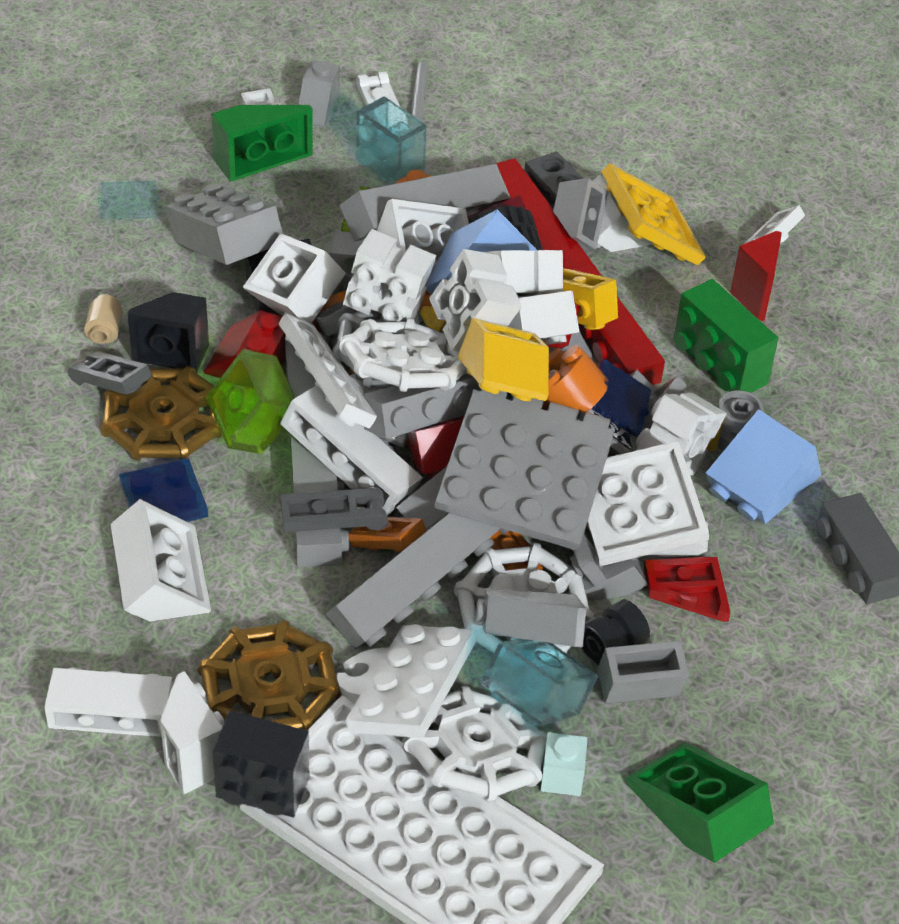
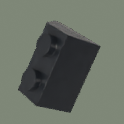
(170, 331)

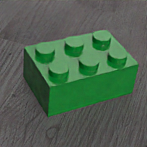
(725, 338)

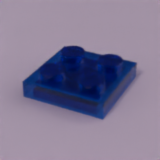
(167, 487)

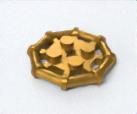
(157, 426)
(272, 657)

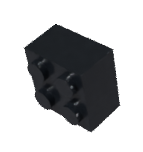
(261, 764)

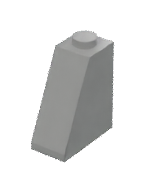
(533, 616)

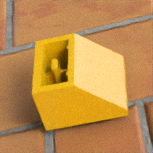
(506, 360)

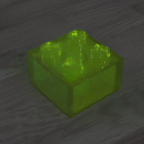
(251, 401)

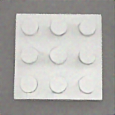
(645, 505)

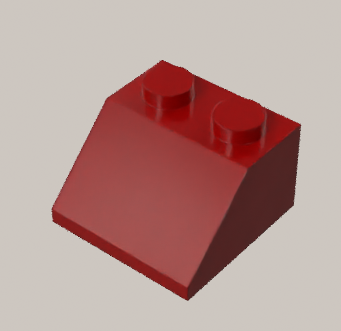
(255, 333)

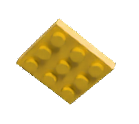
(652, 215)

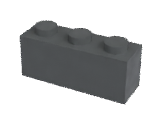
(860, 547)

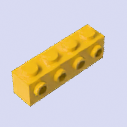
(594, 296)

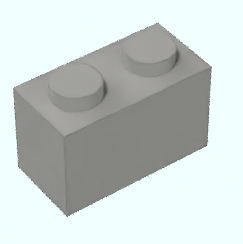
(642, 672)

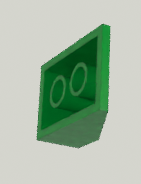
(260, 137)
(704, 800)

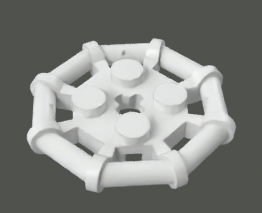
(403, 355)
(519, 580)
(460, 720)

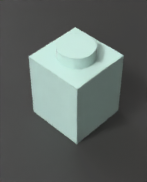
(564, 764)

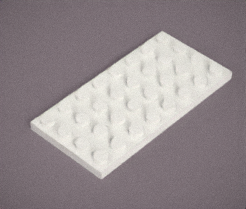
(421, 846)

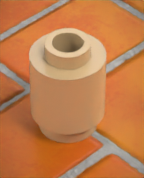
(103, 319)

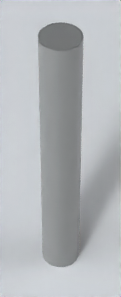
(419, 90)

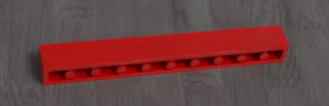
(620, 340)

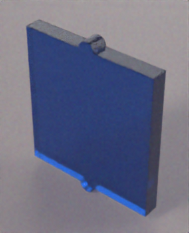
(624, 400)

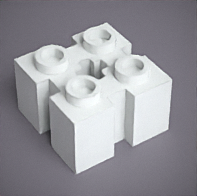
(533, 271)
(388, 278)
(474, 291)
(684, 420)

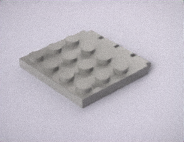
(526, 467)

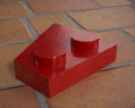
(689, 585)

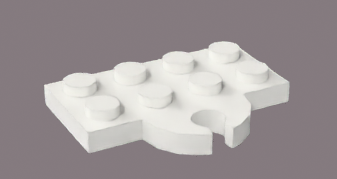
(405, 684)

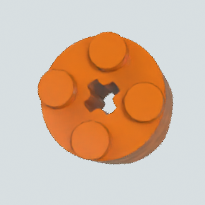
(574, 380)

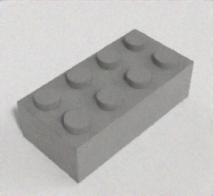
(223, 223)

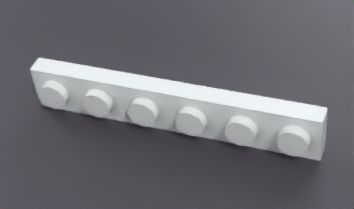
(328, 372)

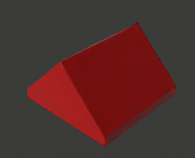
(756, 272)

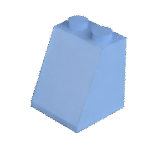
(486, 234)
(763, 468)

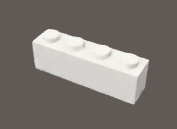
(348, 450)

